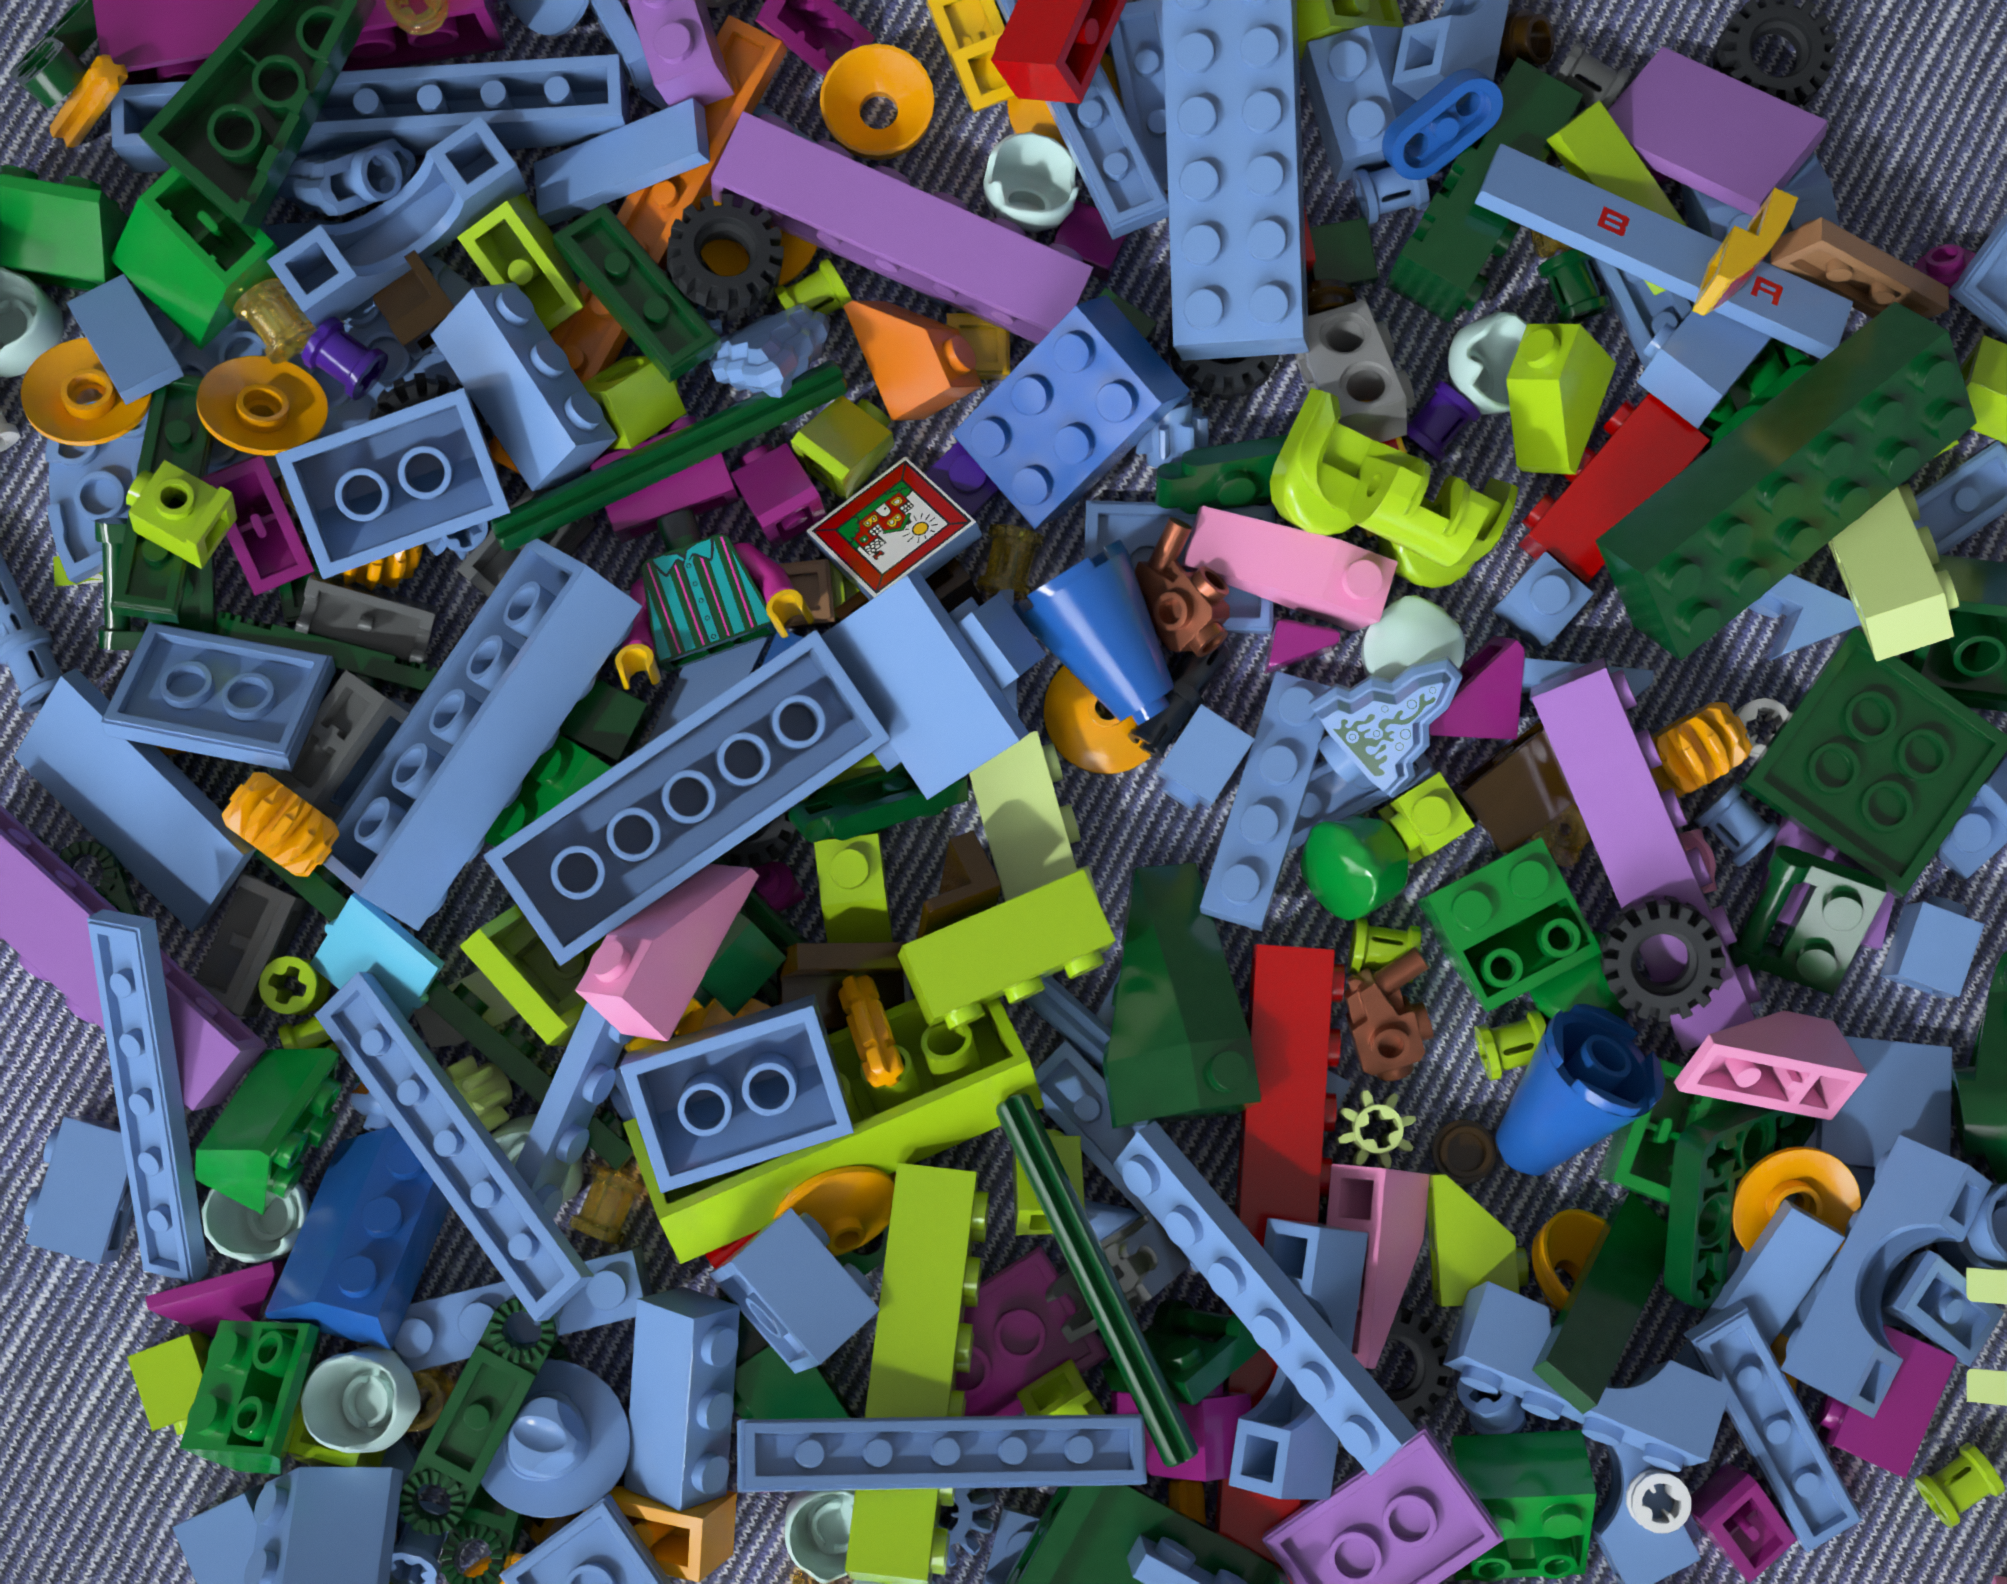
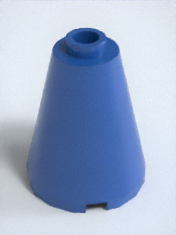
(1103, 633)
(1577, 1090)

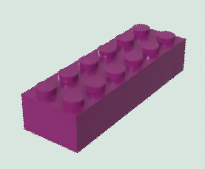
(175, 37)

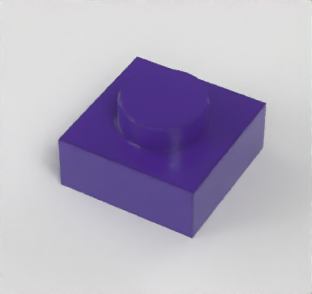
(963, 480)

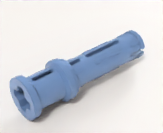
(27, 649)

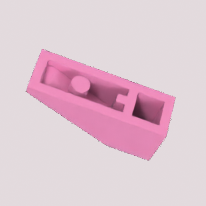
(1292, 567)
(660, 955)
(1777, 1064)
(1393, 1213)

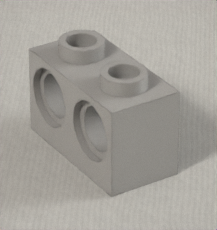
(1357, 374)

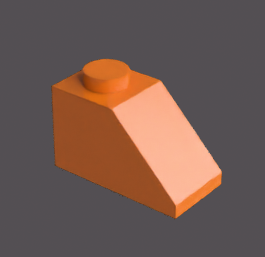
(912, 358)

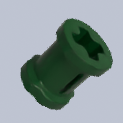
(1574, 287)

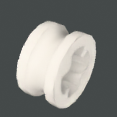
(1749, 713)
(1673, 1487)

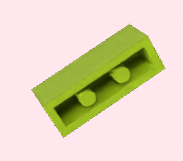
(1007, 951)

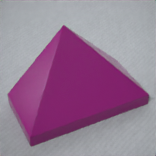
(813, 30)
(1487, 694)
(228, 1297)

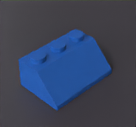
(362, 1242)

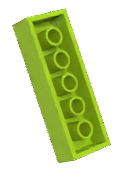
(941, 1100)
(917, 1360)

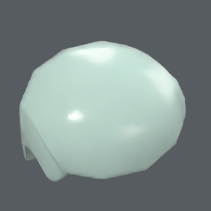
(1030, 181)
(1482, 359)
(254, 1236)

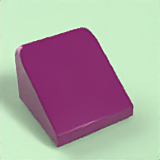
(1088, 235)
(1296, 642)

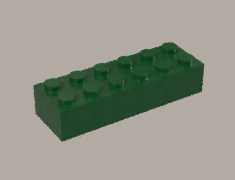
(1788, 479)

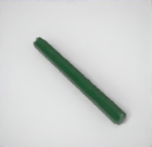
(667, 457)
(1097, 1280)

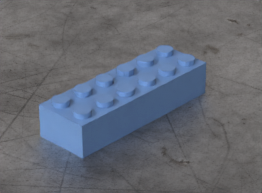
(1235, 178)
(478, 731)
(686, 797)

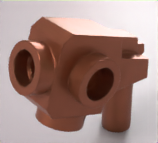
(1182, 604)
(1383, 1022)

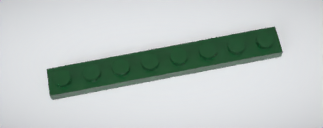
(464, 1013)

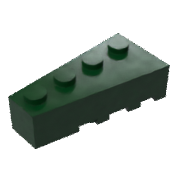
(255, 102)
(1455, 235)

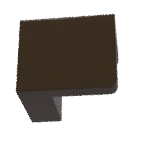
(414, 307)

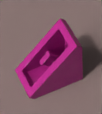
(264, 530)
(1740, 1521)

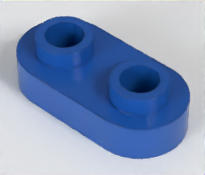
(1441, 125)

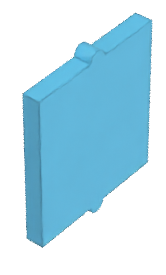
(373, 942)

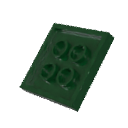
(1876, 763)

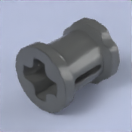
(1595, 70)

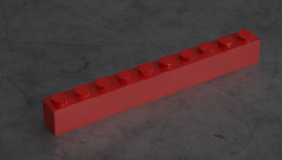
(1282, 1157)

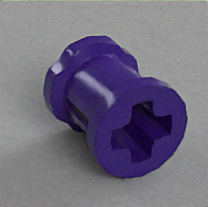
(344, 358)
(1440, 420)

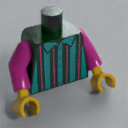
(703, 600)

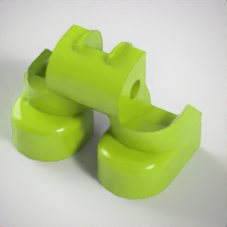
(1341, 479)

